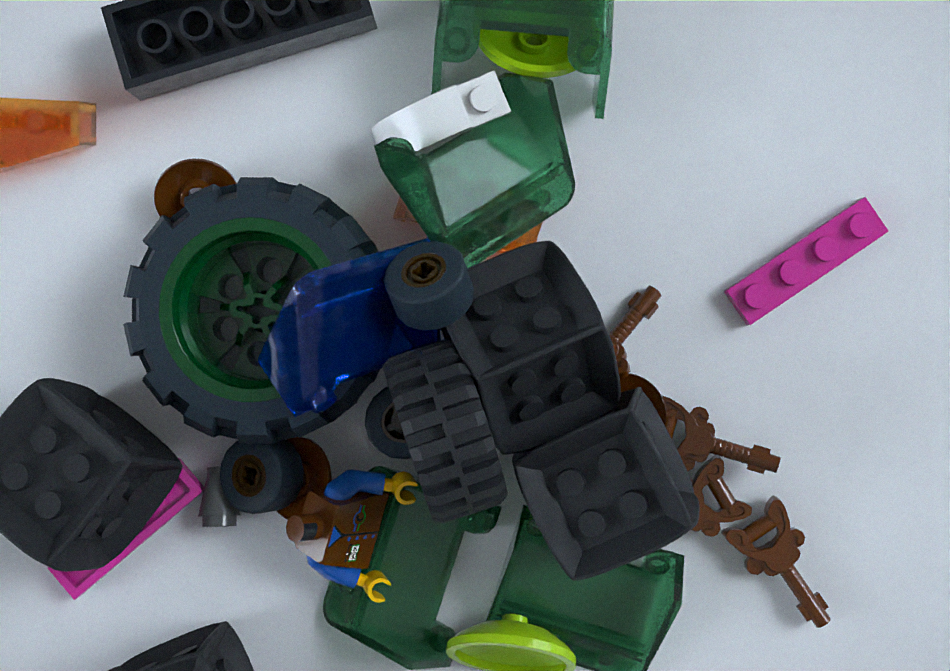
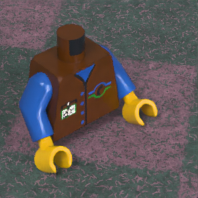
(343, 525)

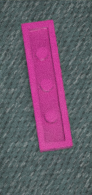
(806, 261)
(183, 493)

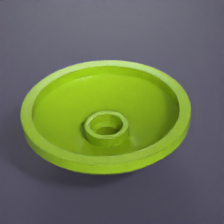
(527, 52)
(510, 646)

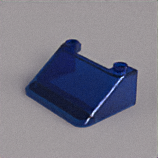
(336, 330)

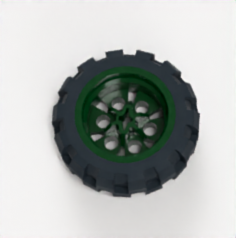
(194, 259)

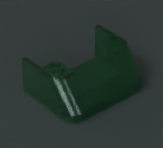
(583, 21)

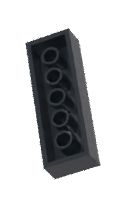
(192, 41)

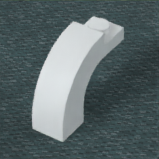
(446, 113)

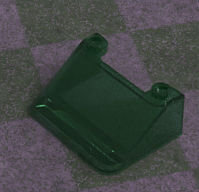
(490, 179)
(418, 563)
(605, 619)

